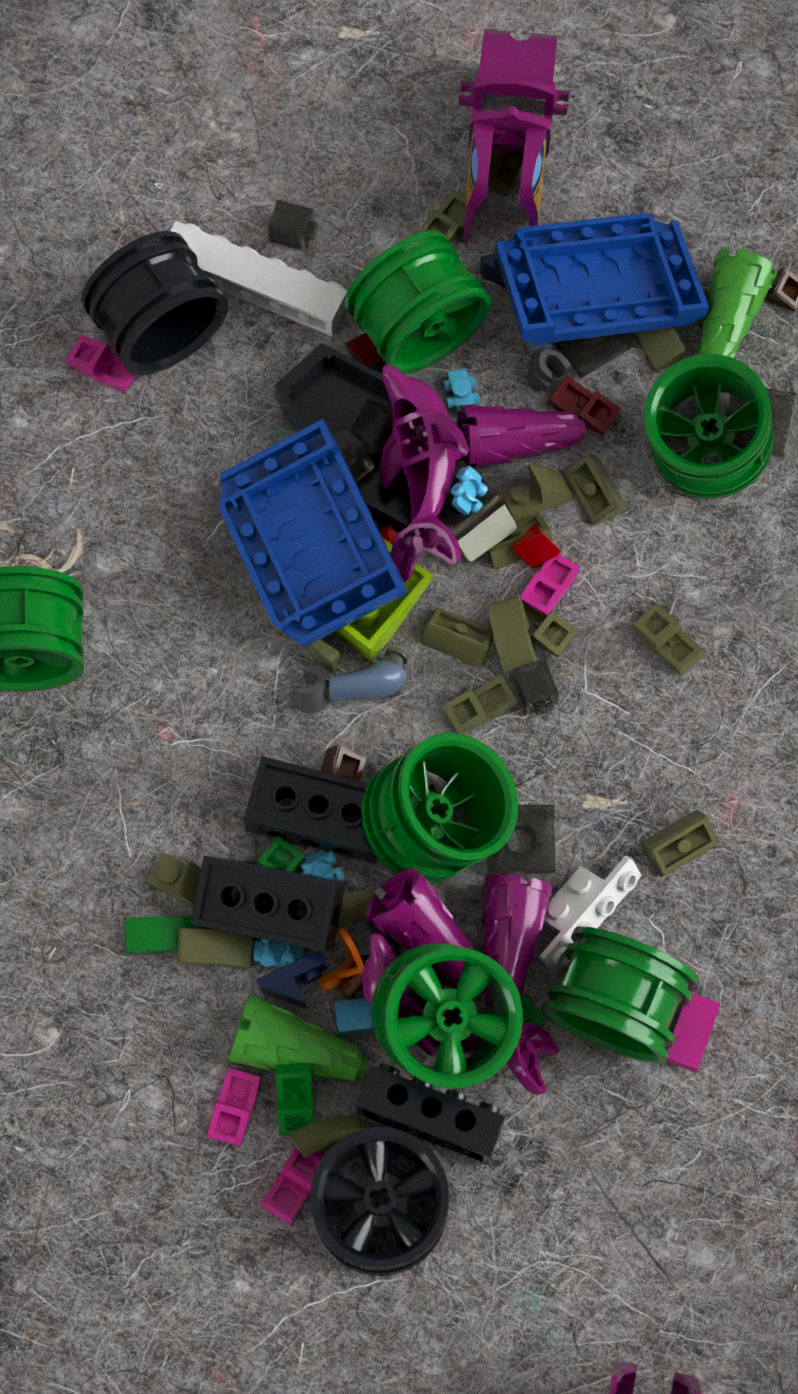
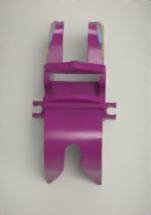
(520, 71)

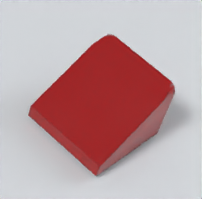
(535, 547)

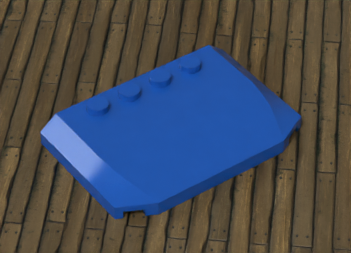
(600, 278)
(308, 536)

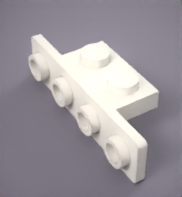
(584, 902)

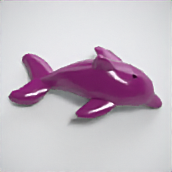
(426, 448)
(531, 1043)

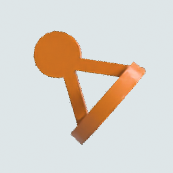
(333, 978)

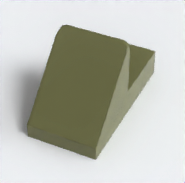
(538, 494)
(175, 879)

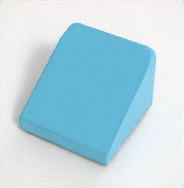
(353, 1017)

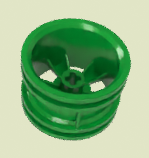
(417, 302)
(706, 378)
(39, 629)
(406, 828)
(619, 994)
(498, 1030)

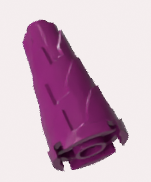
(507, 434)
(417, 917)
(511, 919)

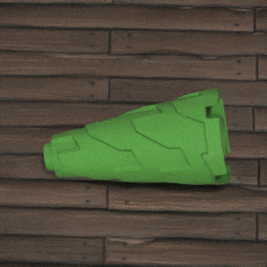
(734, 299)
(275, 1036)

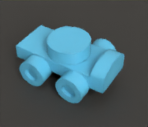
(460, 386)
(467, 489)
(320, 865)
(276, 953)

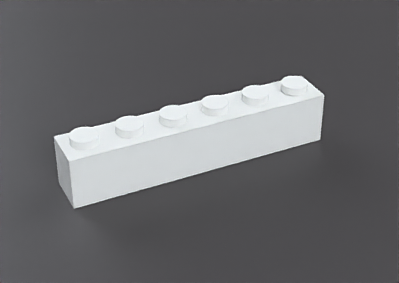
(266, 280)

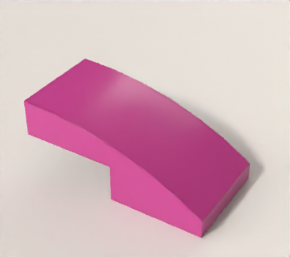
(100, 363)
(550, 584)
(693, 1032)
(234, 1106)
(292, 1186)

